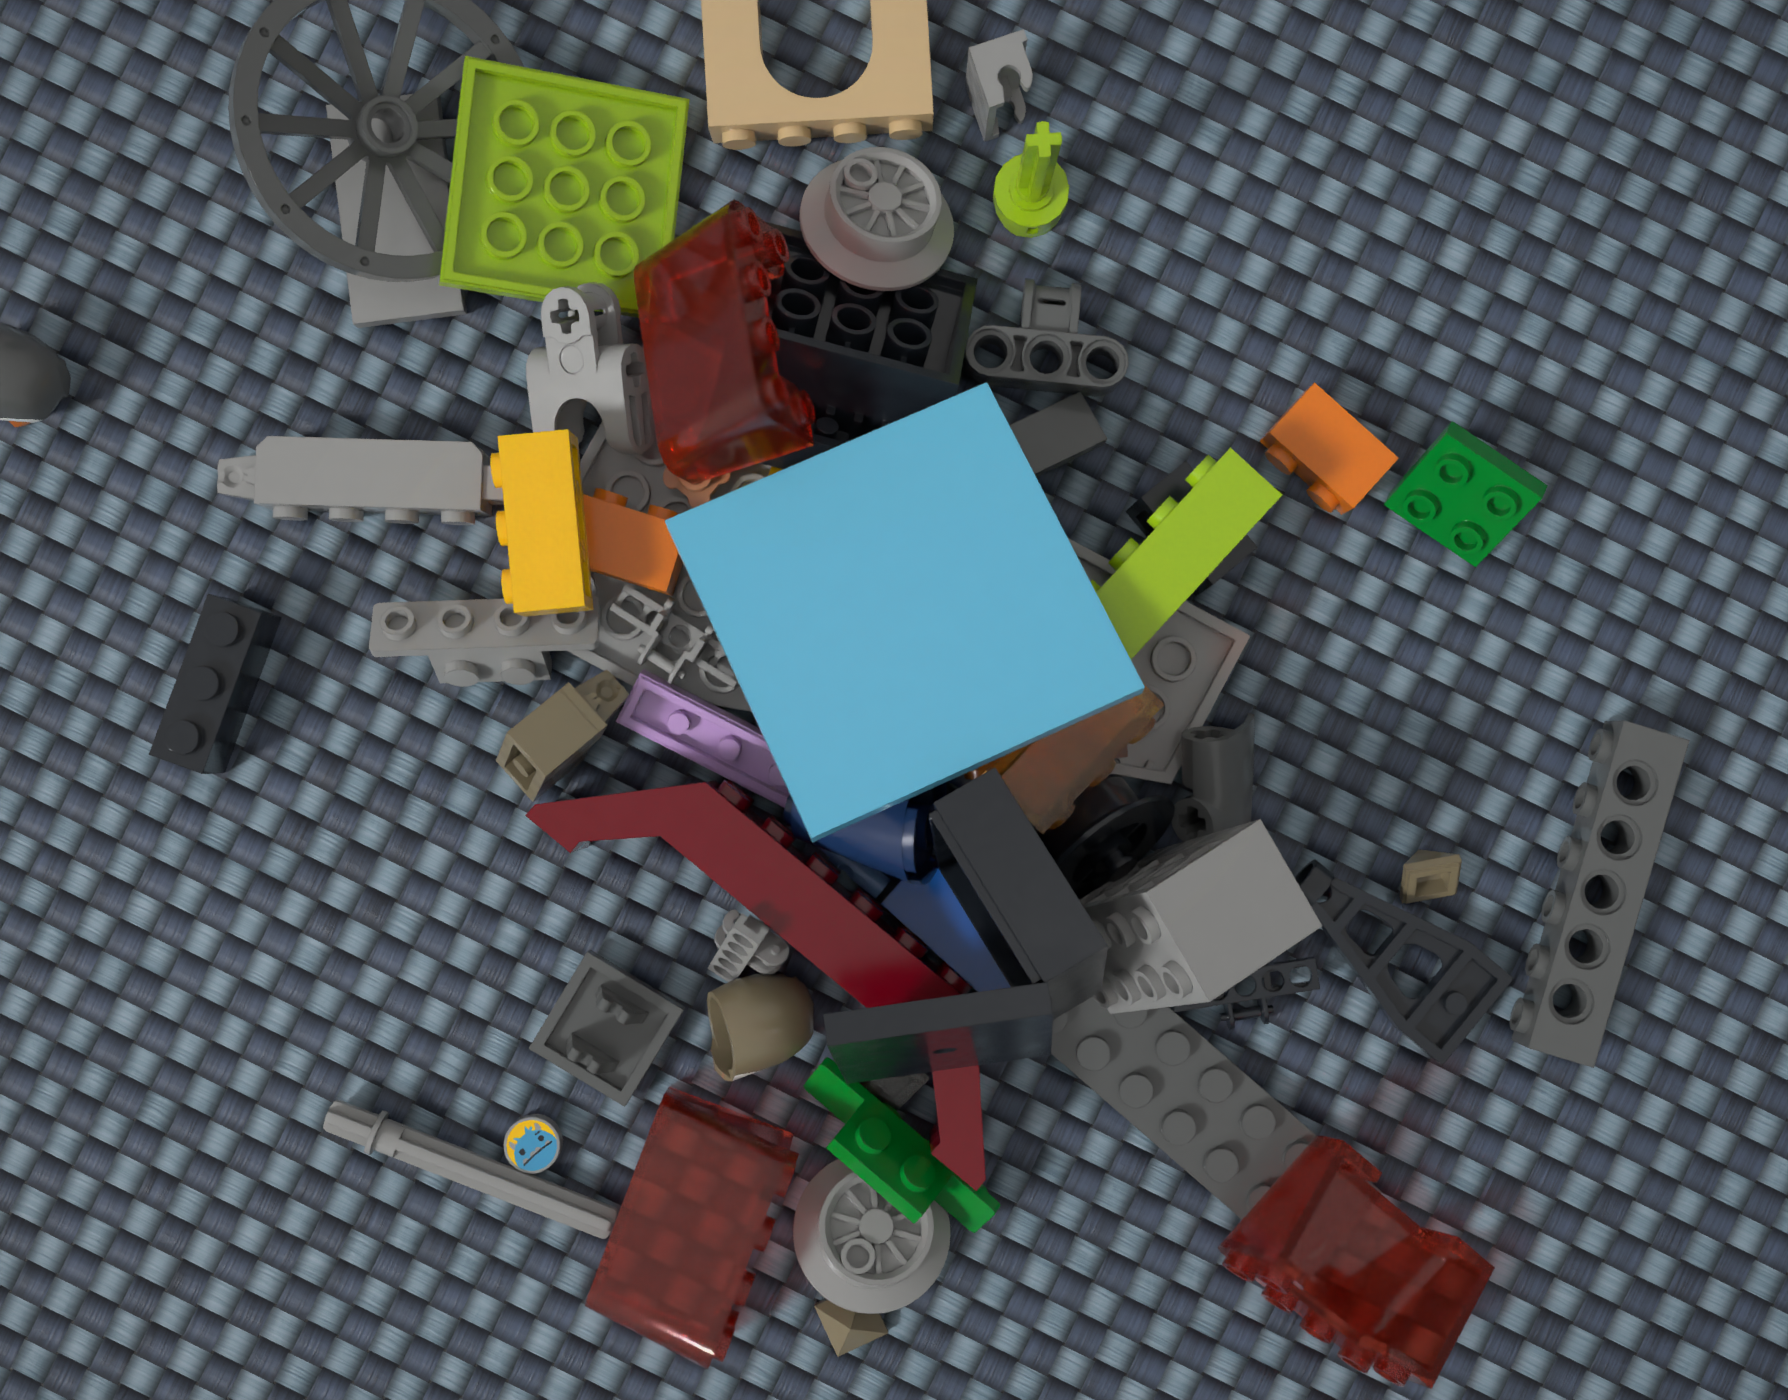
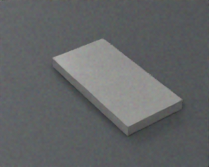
(397, 234)

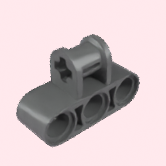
(1050, 323)

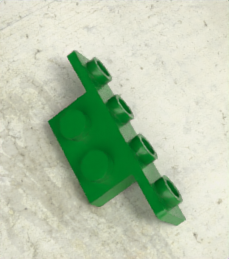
(893, 1155)

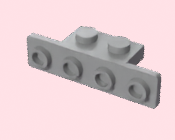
(480, 638)

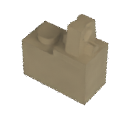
(559, 733)

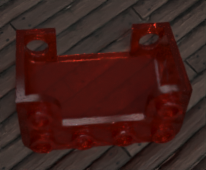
(715, 348)
(692, 1226)
(1357, 1266)

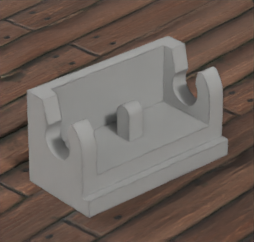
(994, 77)

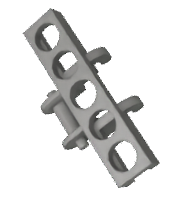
(689, 652)
(746, 944)

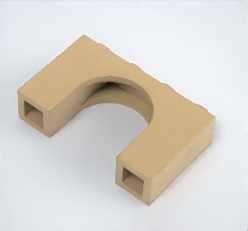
(752, 106)

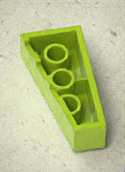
(1184, 547)

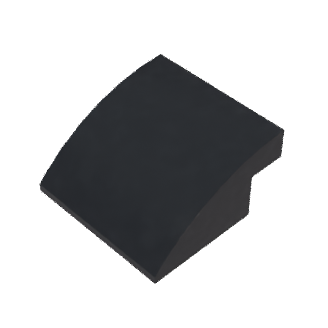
(865, 350)

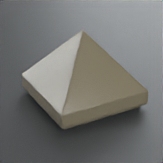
(1430, 876)
(848, 1328)

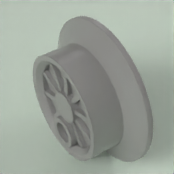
(877, 220)
(862, 1247)

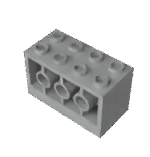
(1197, 919)

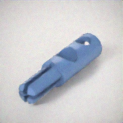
(866, 877)

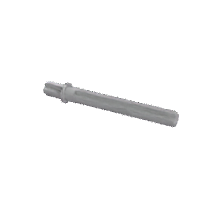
(469, 1168)

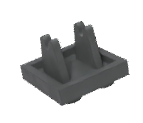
(607, 1027)

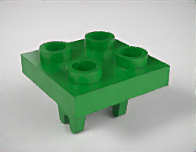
(1465, 494)

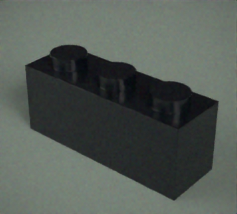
(215, 685)

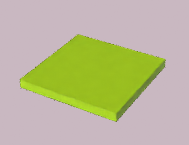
(558, 182)

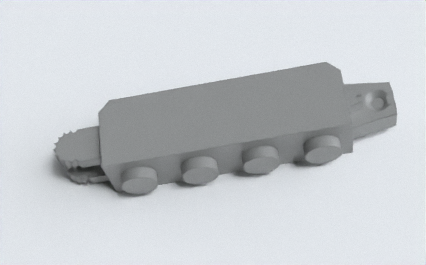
(364, 477)

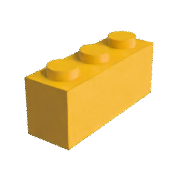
(542, 523)

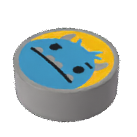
(533, 1143)

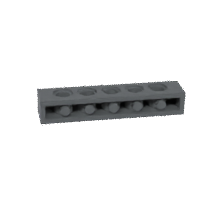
(1624, 871)

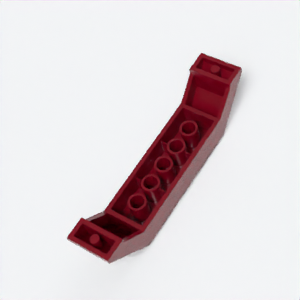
(802, 905)

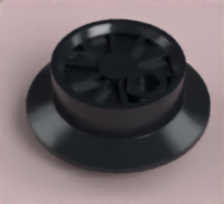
(1106, 834)

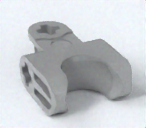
(592, 365)

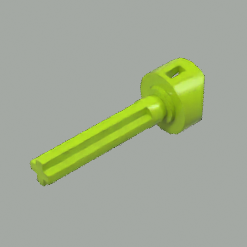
(1032, 186)

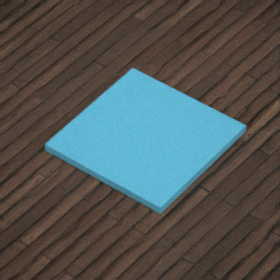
(902, 610)

